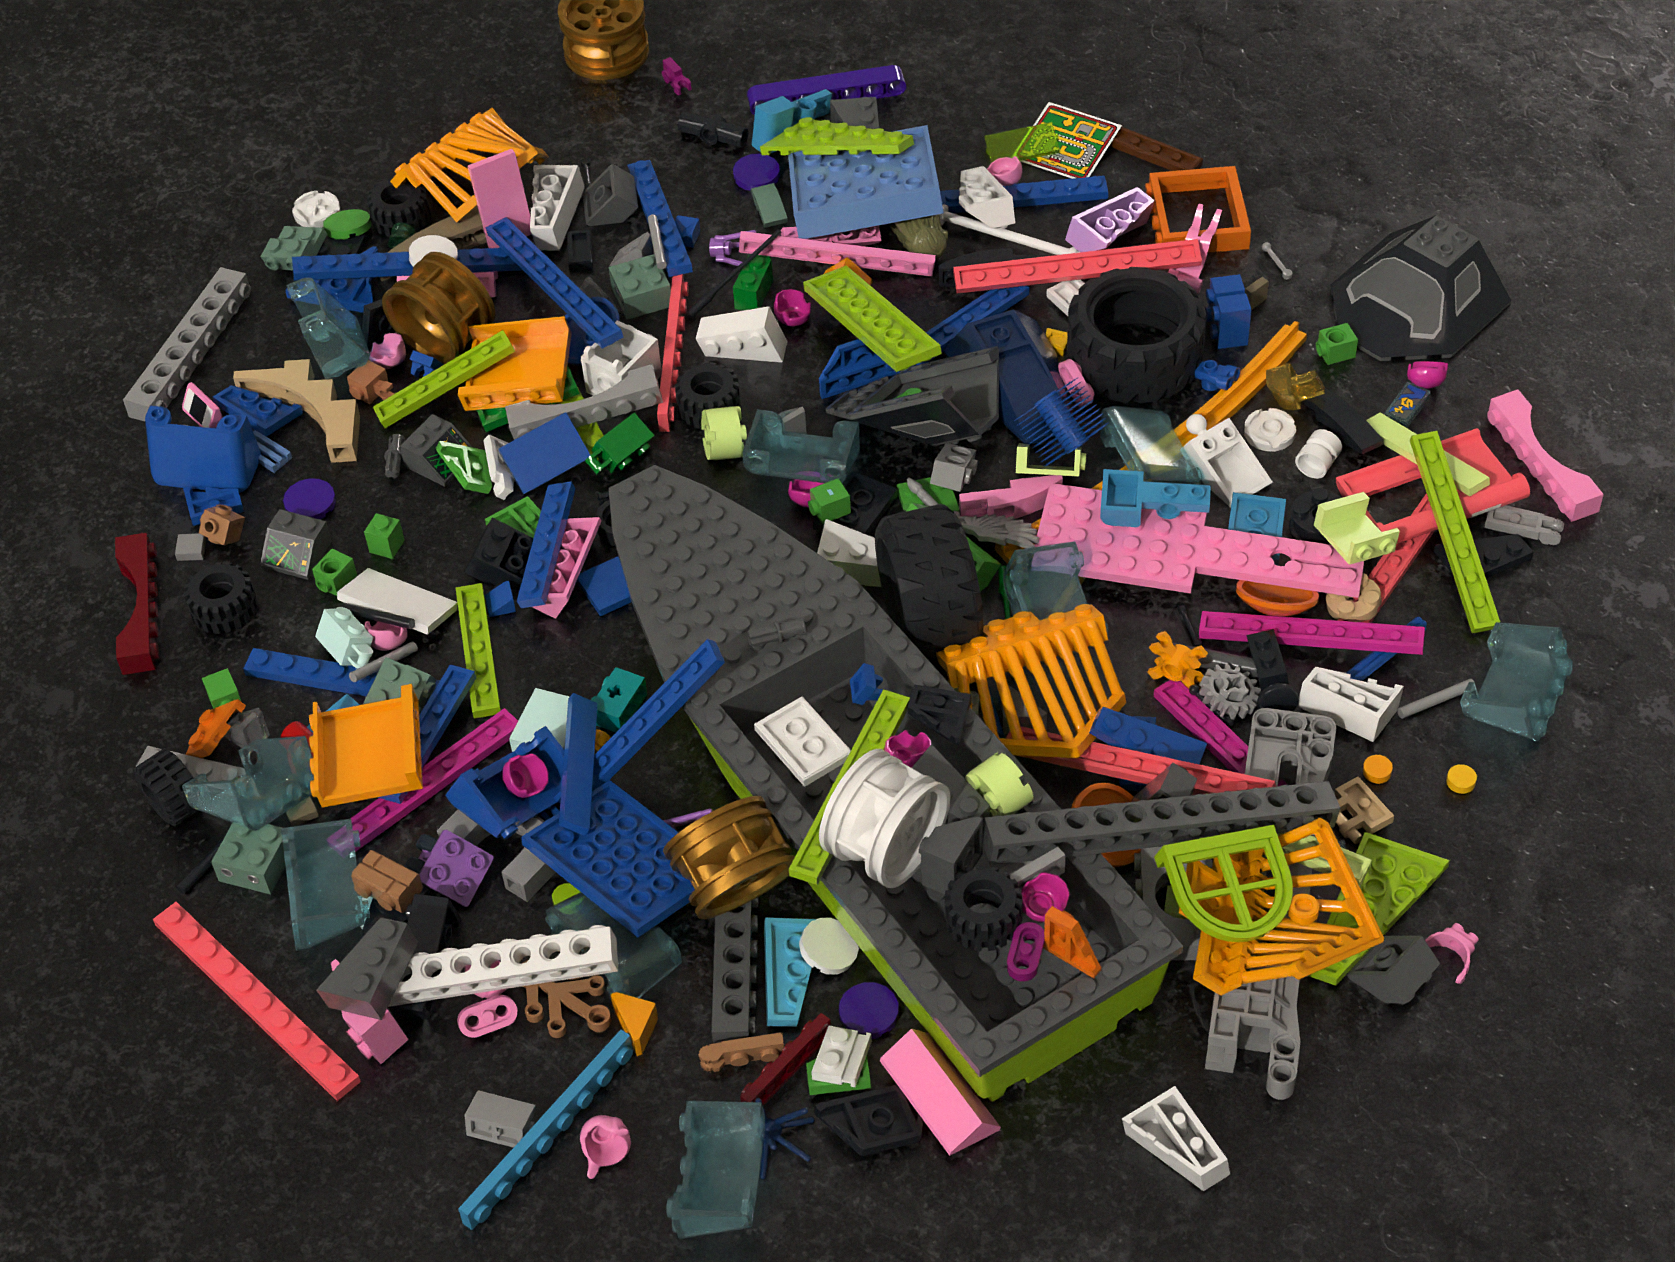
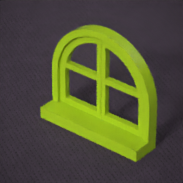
(1222, 846)

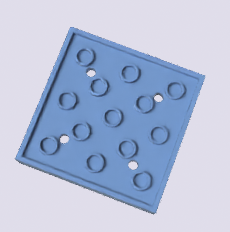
(864, 188)

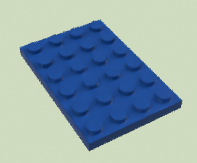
(617, 860)

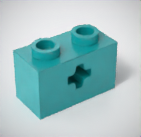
(619, 699)

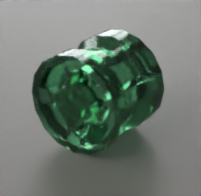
(400, 233)

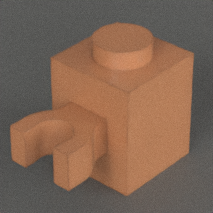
(369, 382)

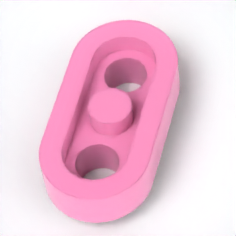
(1069, 371)
(487, 1017)

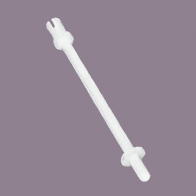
(1003, 233)

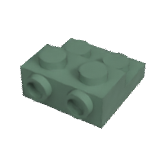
(292, 243)
(394, 675)

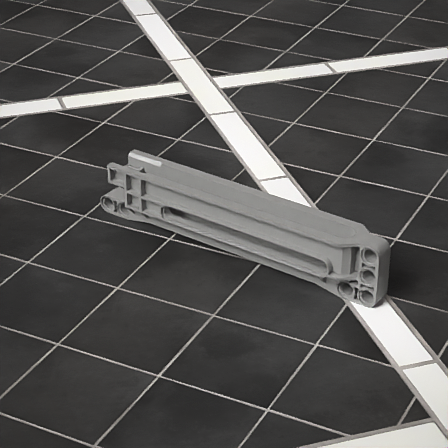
(1264, 1013)

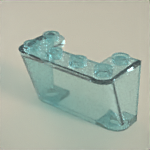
(328, 329)
(797, 455)
(1522, 680)
(269, 789)
(640, 960)
(718, 1168)

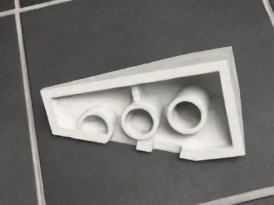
(986, 198)

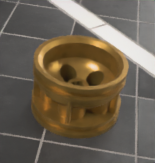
(603, 37)
(438, 306)
(730, 856)

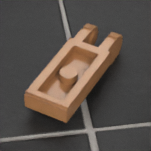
(741, 1051)

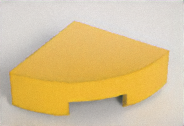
(1058, 340)

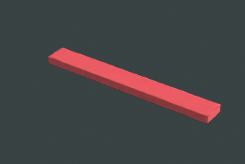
(1394, 565)

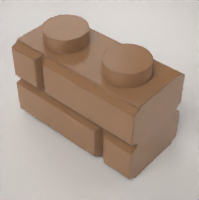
(386, 882)

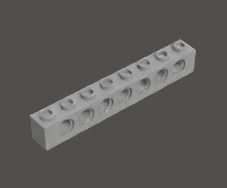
(188, 343)

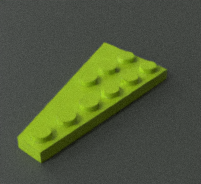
(827, 138)
(1390, 888)

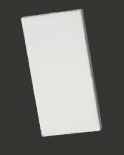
(397, 597)

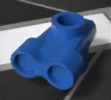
(1216, 376)

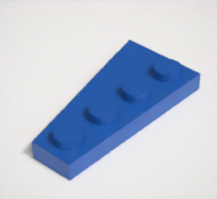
(1141, 736)

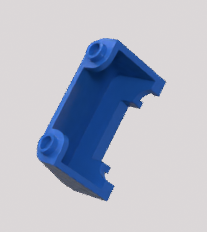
(201, 455)
(488, 802)

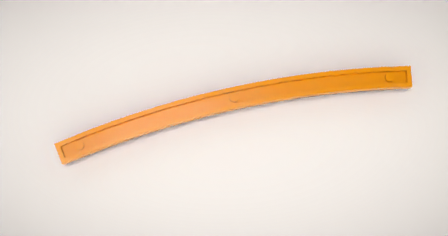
(1224, 403)

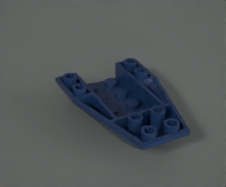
(1025, 366)

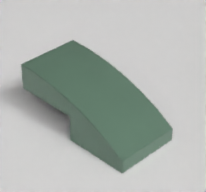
(769, 205)

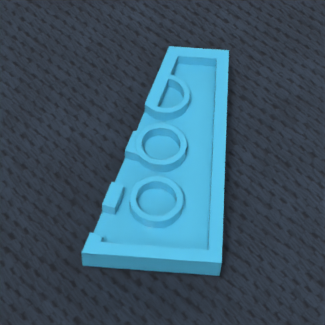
(785, 970)

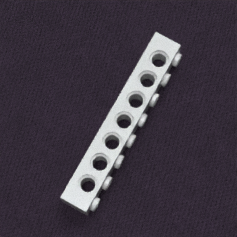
(480, 978)

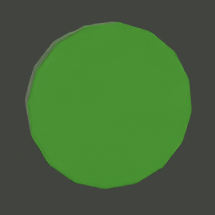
(347, 222)

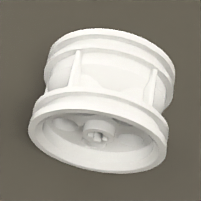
(882, 816)

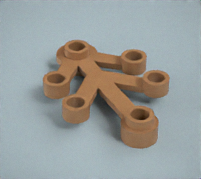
(562, 993)

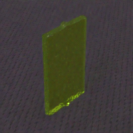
(1023, 142)

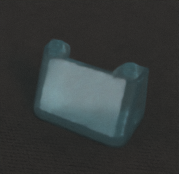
(1148, 445)
(1045, 581)
(320, 881)

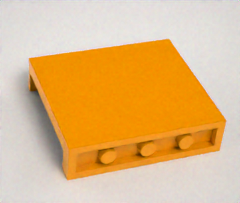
(531, 372)
(366, 750)

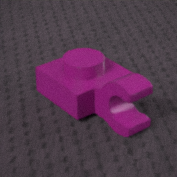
(673, 74)

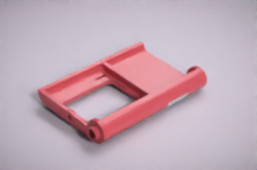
(1399, 470)

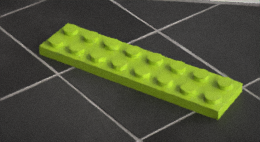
(872, 318)

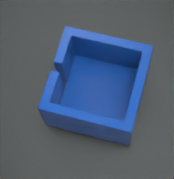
(1228, 311)

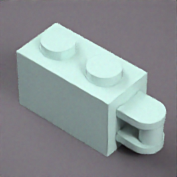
(344, 637)

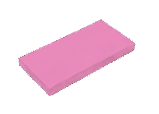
(500, 192)

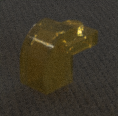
(1291, 388)

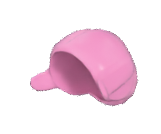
(604, 1142)

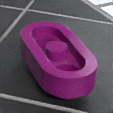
(1024, 953)

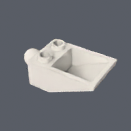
(1226, 460)

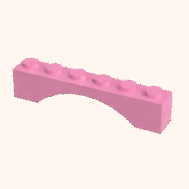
(1571, 490)

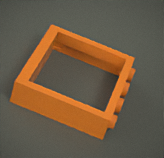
(1201, 179)

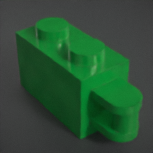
(753, 283)
(620, 445)

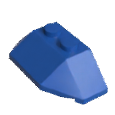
(852, 367)

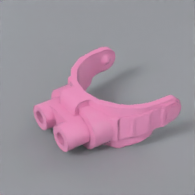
(1457, 940)

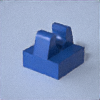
(423, 362)
(865, 685)

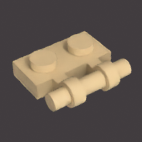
(1364, 807)

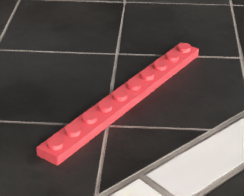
(1075, 265)
(1145, 767)
(257, 1001)

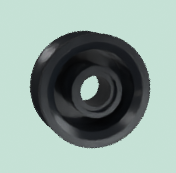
(1304, 513)

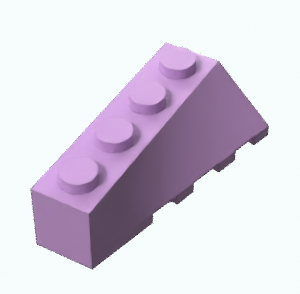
(1105, 222)

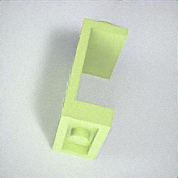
(1023, 466)
(1351, 531)

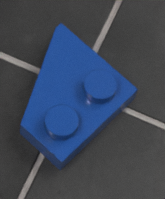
(210, 498)

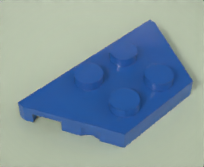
(350, 292)

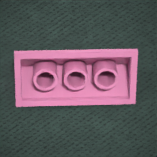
(572, 555)
(938, 1092)

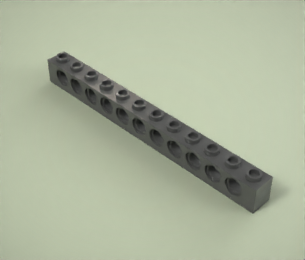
(1155, 821)

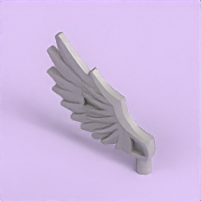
(1000, 530)

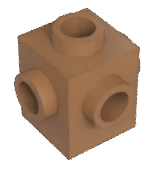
(221, 524)

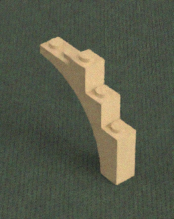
(318, 398)

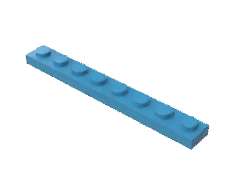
(541, 1135)

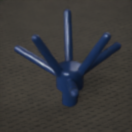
(773, 1132)

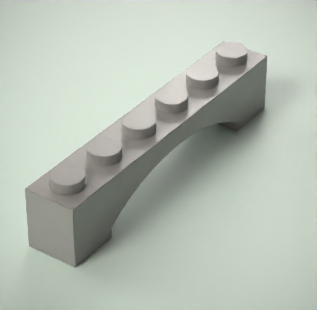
(633, 393)

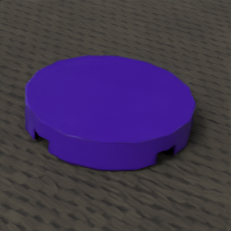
(756, 171)
(310, 498)
(869, 1009)

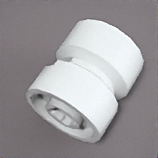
(1318, 453)

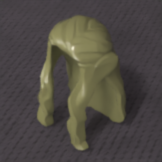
(922, 235)

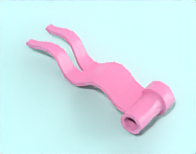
(1192, 273)

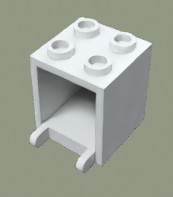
(611, 364)

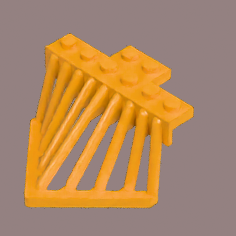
(483, 133)
(1025, 642)
(1223, 963)

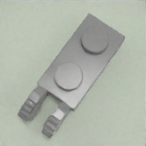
(1526, 524)

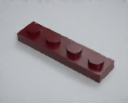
(792, 1057)

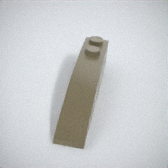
(464, 234)

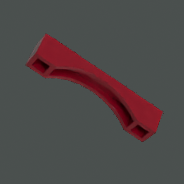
(136, 642)

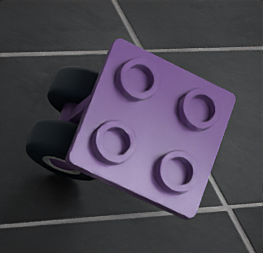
(450, 865)

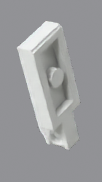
(497, 467)

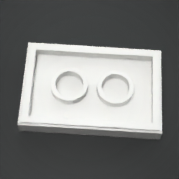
(803, 741)

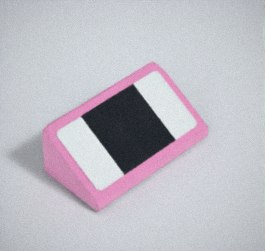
(200, 407)

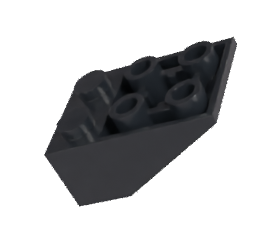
(500, 555)

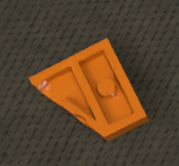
(212, 728)
(1068, 942)

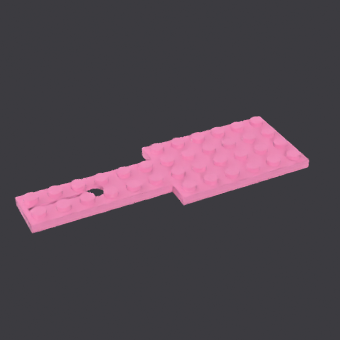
(1172, 550)

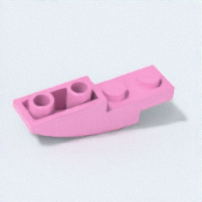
(857, 237)
(1021, 499)

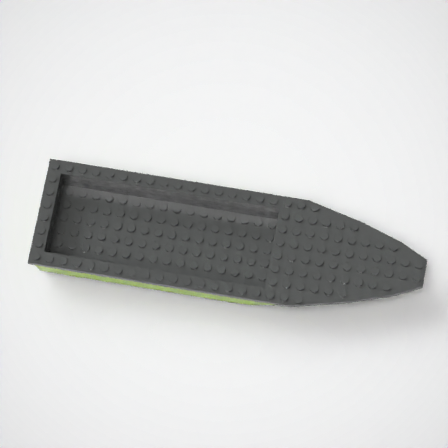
(715, 573)

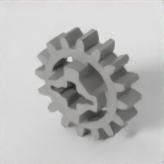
(1229, 691)

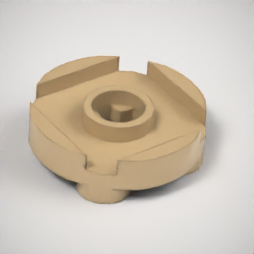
(1359, 611)

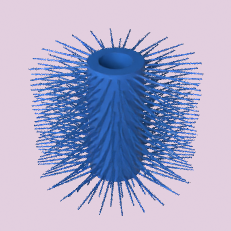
(1061, 422)

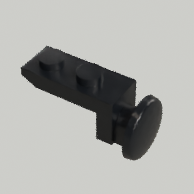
(1271, 673)

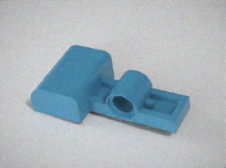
(780, 113)
(1126, 494)

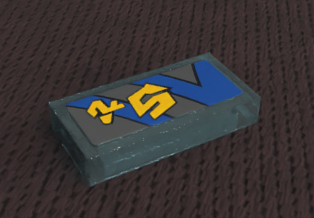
(1407, 404)

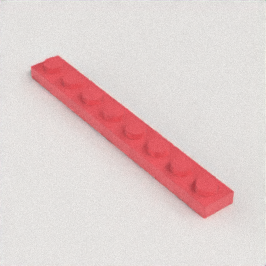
(672, 357)

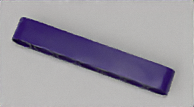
(870, 82)

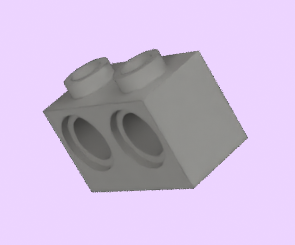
(954, 467)

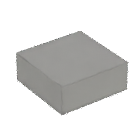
(190, 547)

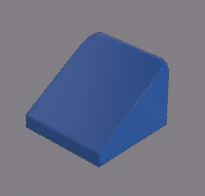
(500, 600)

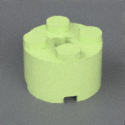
(723, 433)
(1000, 785)

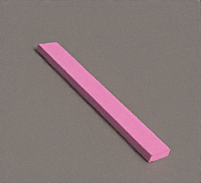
(835, 252)

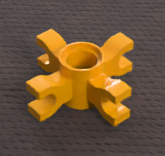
(1176, 661)

